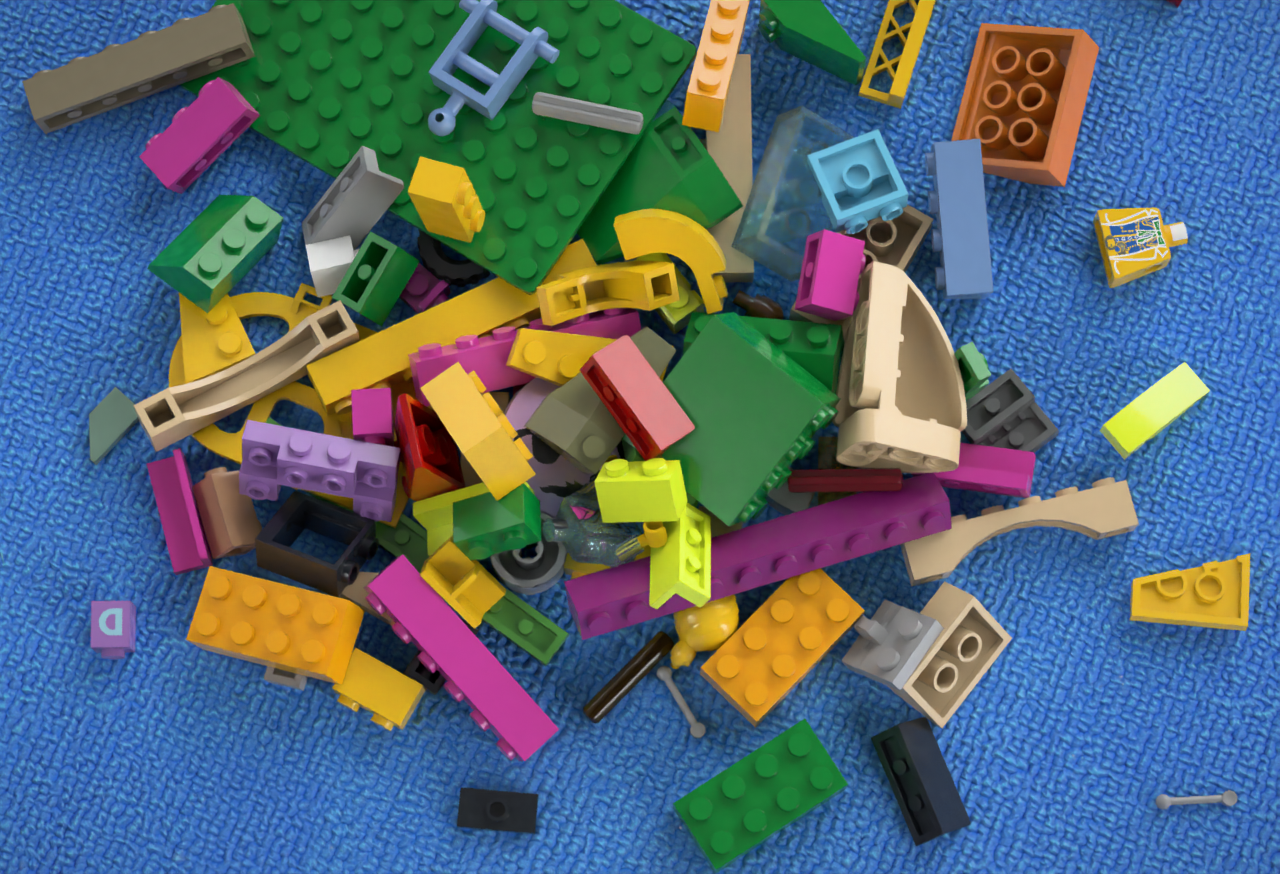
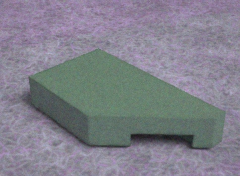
(110, 423)

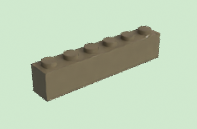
(138, 68)

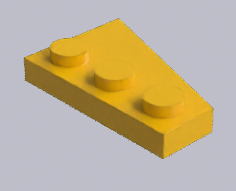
(211, 339)
(1199, 596)

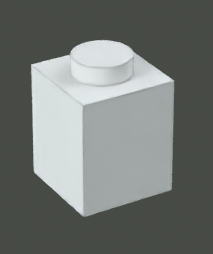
(329, 263)

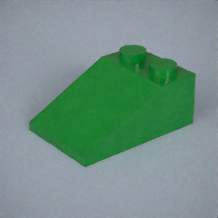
(812, 35)

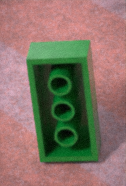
(760, 795)

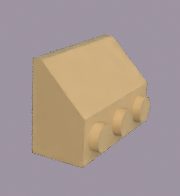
(957, 656)

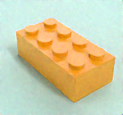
(275, 625)
(781, 643)

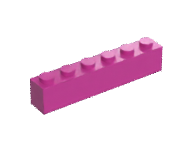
(490, 353)
(460, 658)

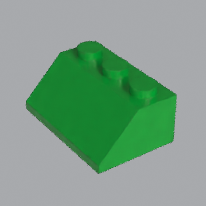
(218, 248)

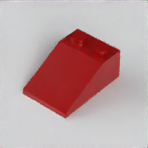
(426, 451)

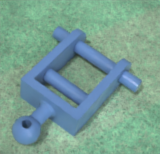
(483, 13)

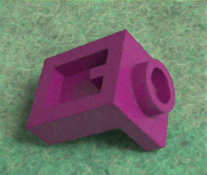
(424, 290)

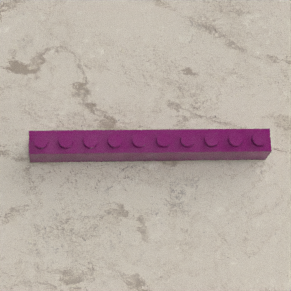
(769, 552)

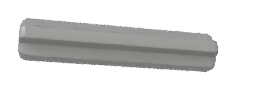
(587, 113)

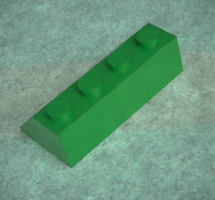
(810, 344)

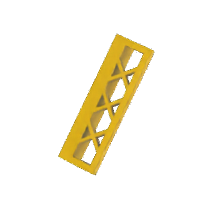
(906, 60)

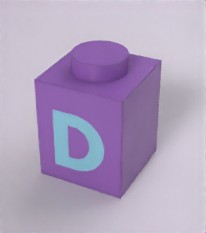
(113, 628)

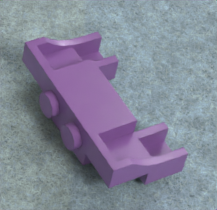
(320, 464)

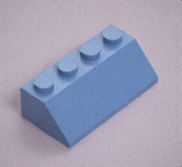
(961, 219)

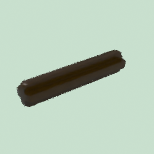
(628, 677)

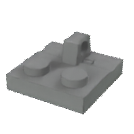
(891, 644)

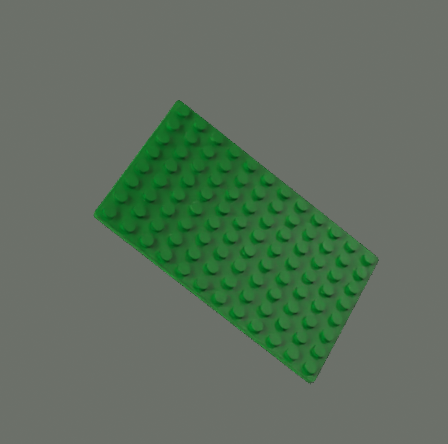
(359, 77)

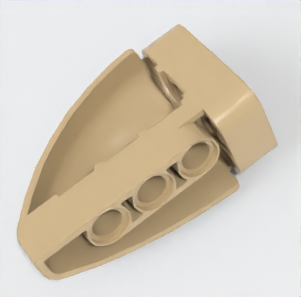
(898, 381)

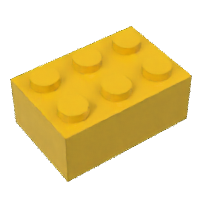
(480, 429)

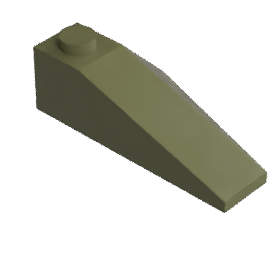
(577, 420)

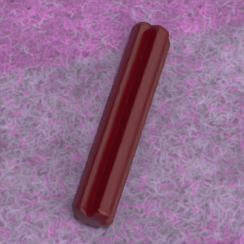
(845, 480)

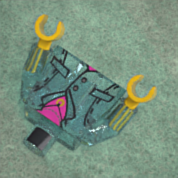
(595, 542)

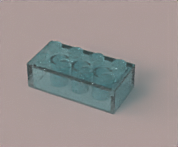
(785, 195)

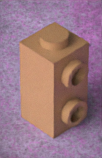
(226, 514)

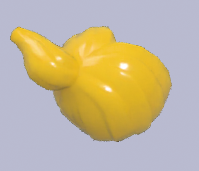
(703, 629)

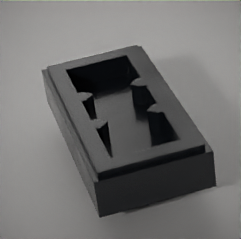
(497, 810)

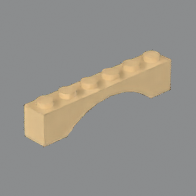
(197, 404)
(1094, 512)

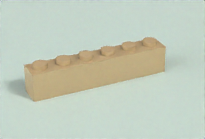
(733, 156)

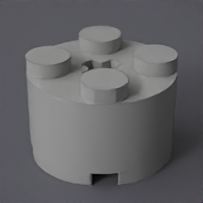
(529, 574)

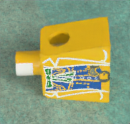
(1135, 242)

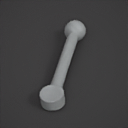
(697, 729)
(1228, 798)

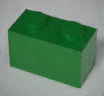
(376, 278)
(492, 526)

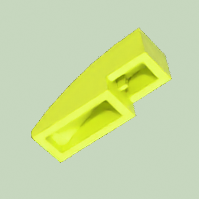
(1154, 410)

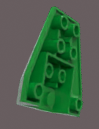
(662, 172)

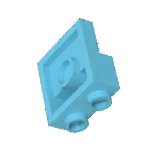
(858, 182)

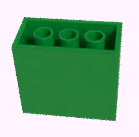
(749, 417)

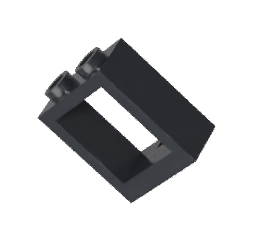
(310, 513)

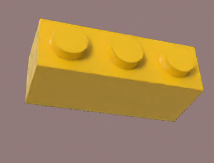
(446, 200)

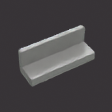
(352, 201)

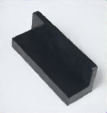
(920, 780)

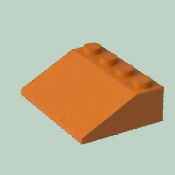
(1027, 99)

